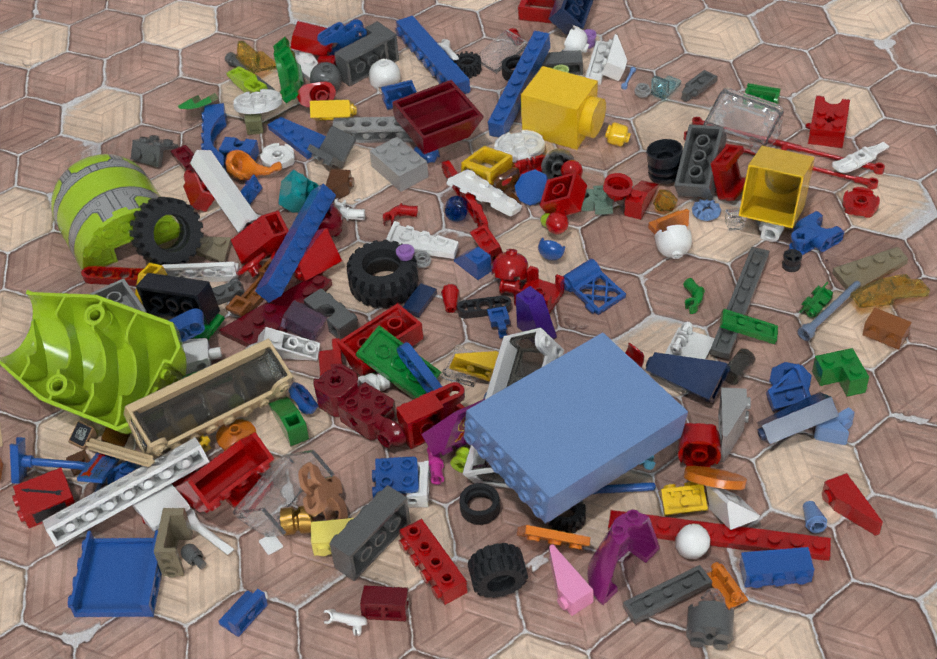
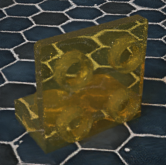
(254, 60)

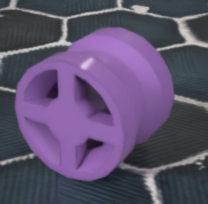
(591, 34)

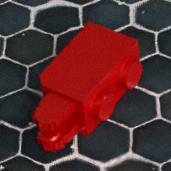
(197, 192)

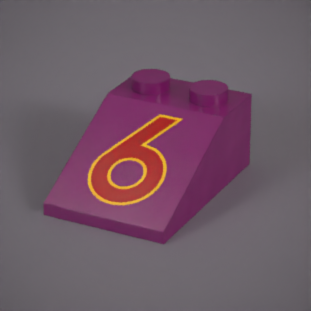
(448, 433)

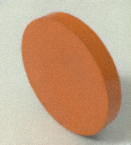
(715, 477)

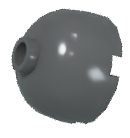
(326, 72)
(553, 162)

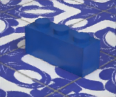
(776, 567)

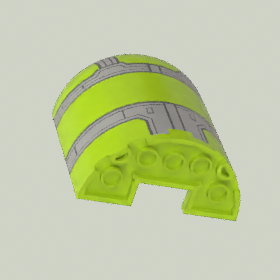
(96, 205)

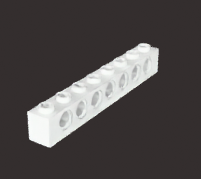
(125, 492)

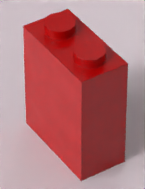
(305, 39)

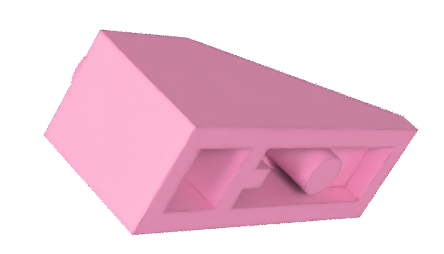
(570, 587)

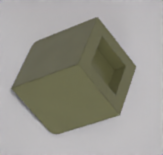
(254, 124)

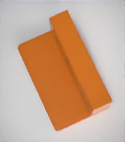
(675, 218)

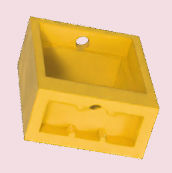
(332, 109)
(491, 157)

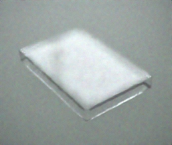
(501, 48)

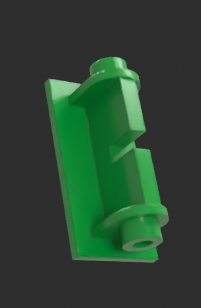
(820, 295)

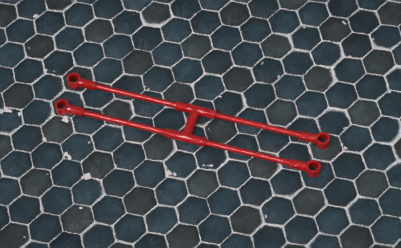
(871, 183)

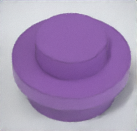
(405, 252)

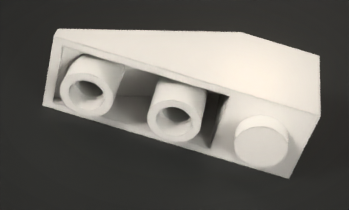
(614, 59)
(291, 346)

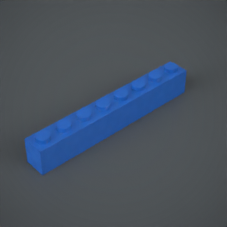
(430, 53)
(524, 72)
(295, 243)

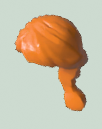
(242, 166)

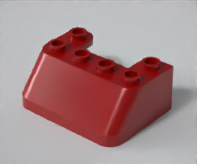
(225, 472)

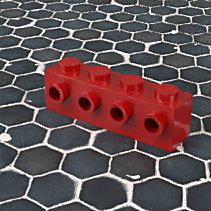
(433, 562)

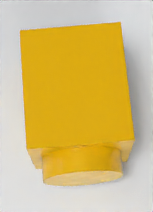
(562, 107)
(778, 199)

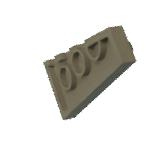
(870, 268)

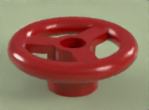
(252, 266)

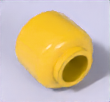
(617, 134)

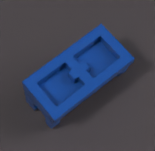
(397, 91)

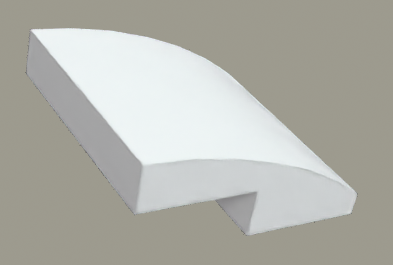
(152, 506)

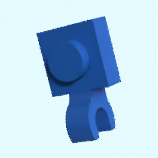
(499, 318)

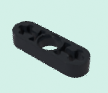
(478, 312)

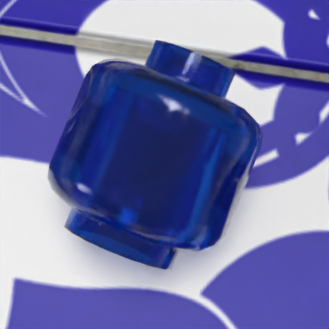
(456, 208)

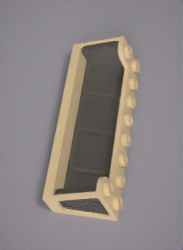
(208, 399)

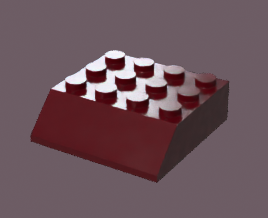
(437, 116)

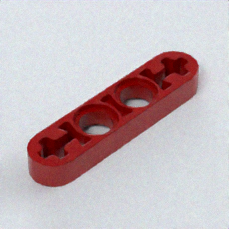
(96, 275)

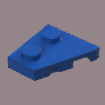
(788, 390)

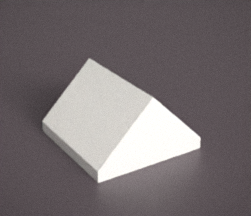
(730, 507)

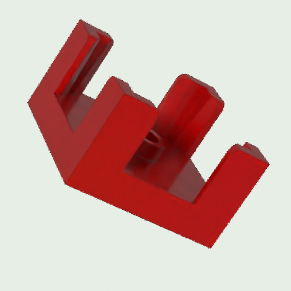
(550, 291)

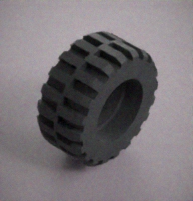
(144, 227)
(386, 289)

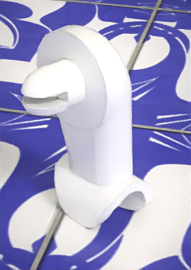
(350, 619)

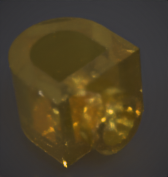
(665, 201)

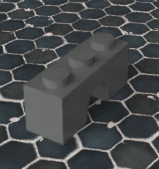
(340, 320)

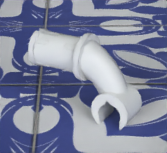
(348, 212)

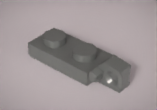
(698, 85)

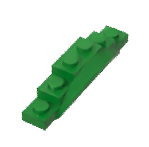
(288, 70)

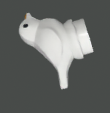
(377, 381)

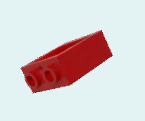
(535, 14)

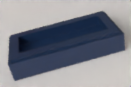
(420, 299)

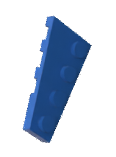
(296, 135)

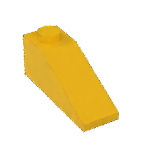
(475, 364)

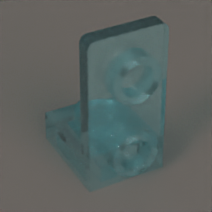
(664, 87)

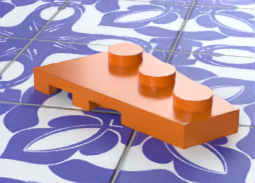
(553, 537)

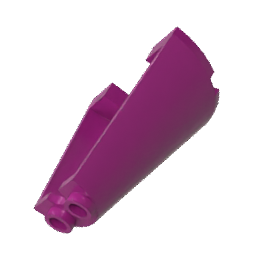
(628, 533)

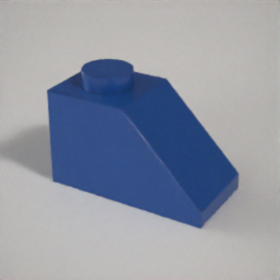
(475, 262)

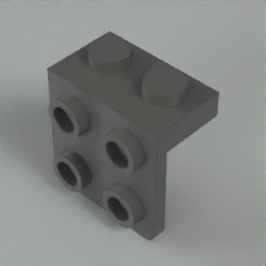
(334, 147)
(151, 149)

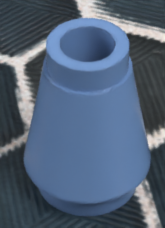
(814, 518)

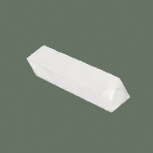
(223, 189)

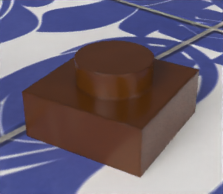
(79, 456)

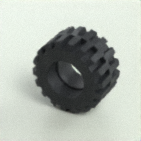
(497, 570)

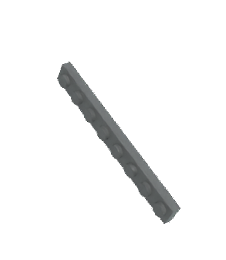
(741, 299)

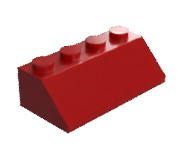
(395, 321)

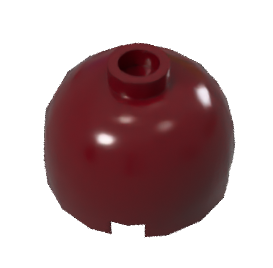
(332, 221)

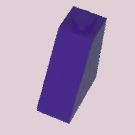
(533, 312)

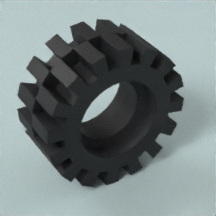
(469, 63)
(570, 523)

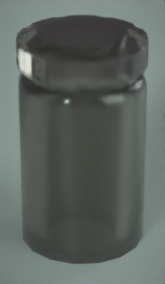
(740, 365)

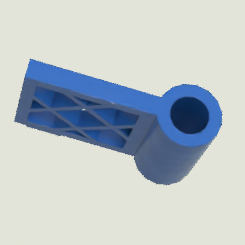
(584, 278)

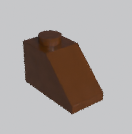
(340, 182)

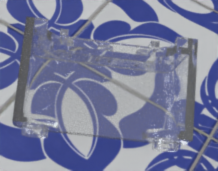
(747, 117)

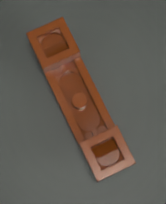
(250, 299)

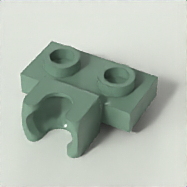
(597, 199)

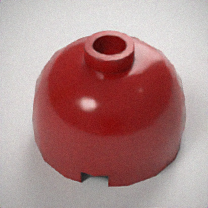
(510, 265)

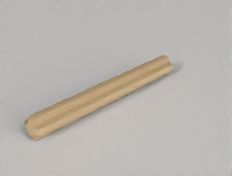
(120, 452)

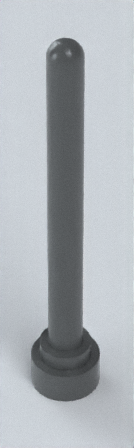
(231, 59)

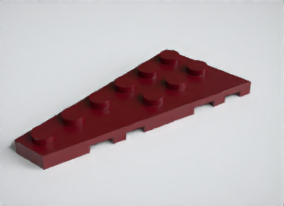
(249, 326)

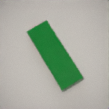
(749, 326)

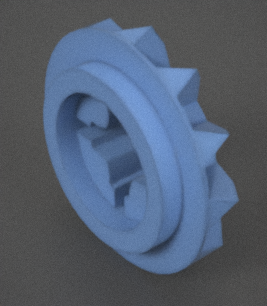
(708, 214)

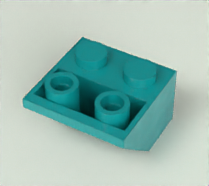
(294, 191)

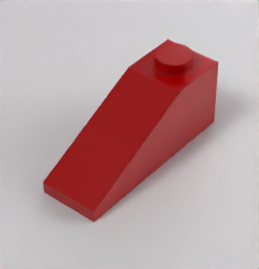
(639, 199)
(849, 502)

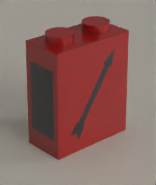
(42, 497)

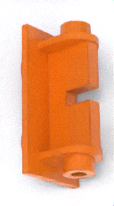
(727, 586)

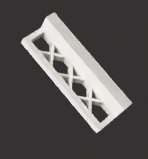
(204, 271)

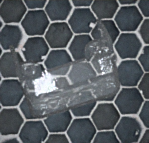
(276, 490)

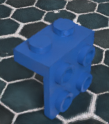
(396, 472)

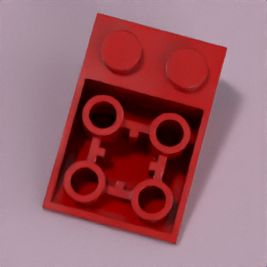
(260, 236)

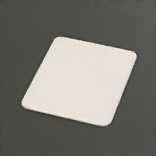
(270, 544)

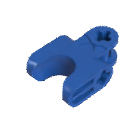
(342, 34)
(810, 235)

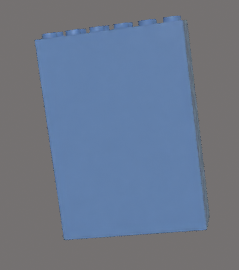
(574, 426)

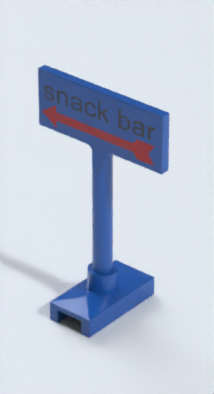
(93, 471)

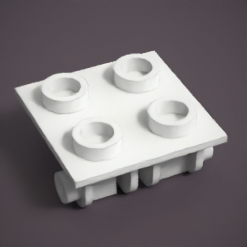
(690, 343)

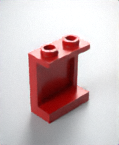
(727, 173)

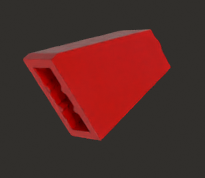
(318, 256)

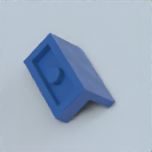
(244, 612)

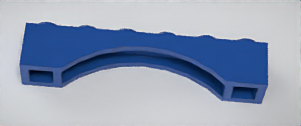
(213, 123)

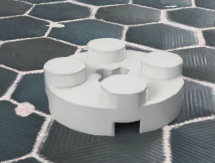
(284, 153)

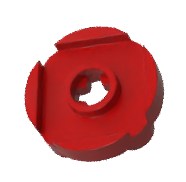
(866, 208)

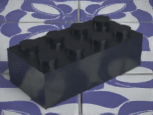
(173, 296)

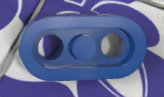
(303, 398)

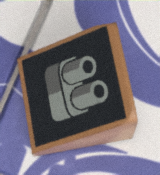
(81, 434)

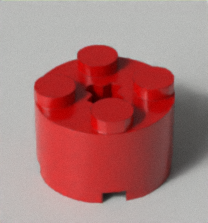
(699, 445)

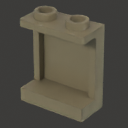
(172, 528)

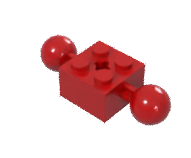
(563, 196)

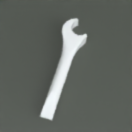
(445, 45)
(197, 526)

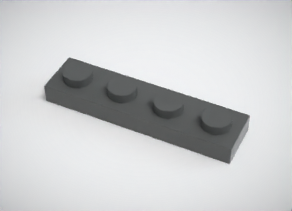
(667, 594)

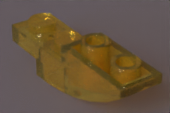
(886, 290)

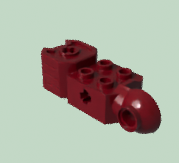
(359, 406)

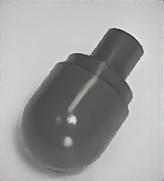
(193, 556)

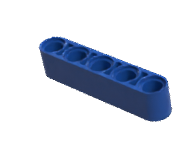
(189, 323)

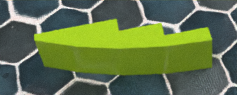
(245, 80)

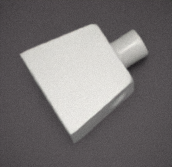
(199, 354)

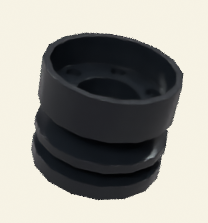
(664, 160)

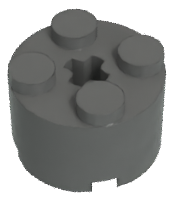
(710, 625)

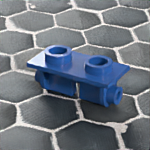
(251, 189)

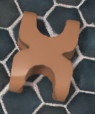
(321, 493)

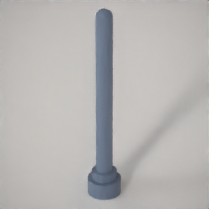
(808, 330)

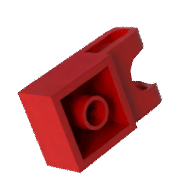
(828, 123)
(427, 411)

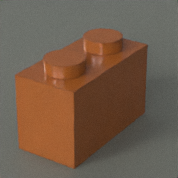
(886, 328)

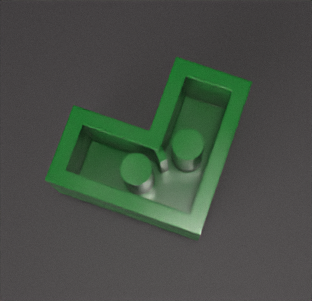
(841, 367)

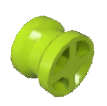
(459, 461)

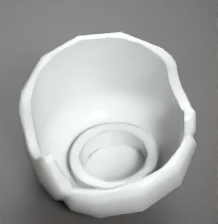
(692, 541)

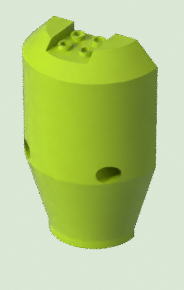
(95, 356)

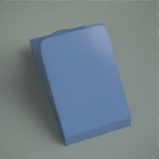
(835, 429)

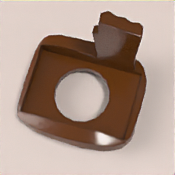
(507, 189)

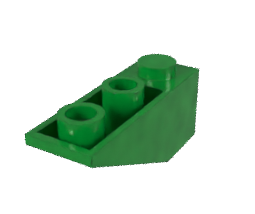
(290, 420)

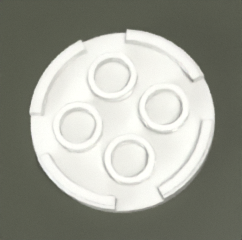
(257, 101)
(521, 144)

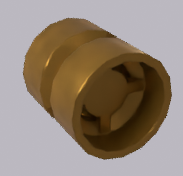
(295, 520)

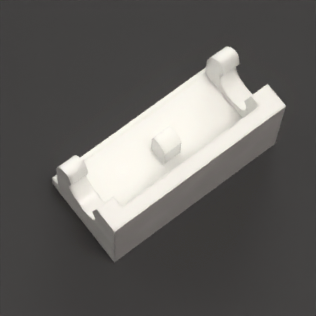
(421, 498)

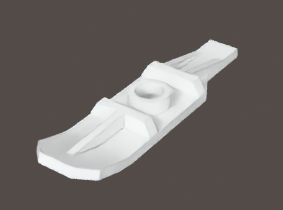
(854, 160)

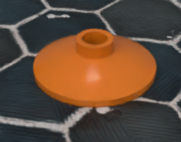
(231, 433)

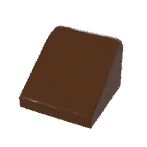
(114, 437)

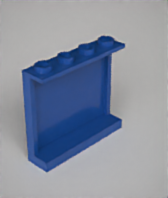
(116, 578)

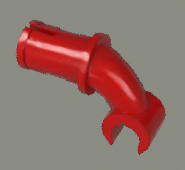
(400, 210)

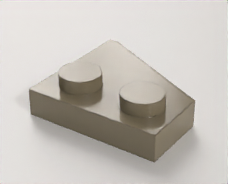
(214, 248)

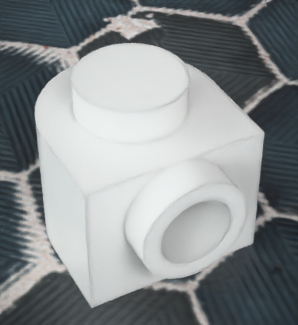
(770, 231)

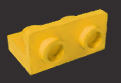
(683, 499)

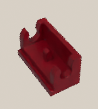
(384, 603)

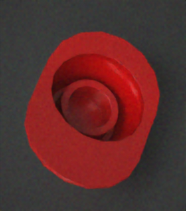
(316, 92)
(617, 186)

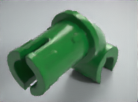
(697, 293)

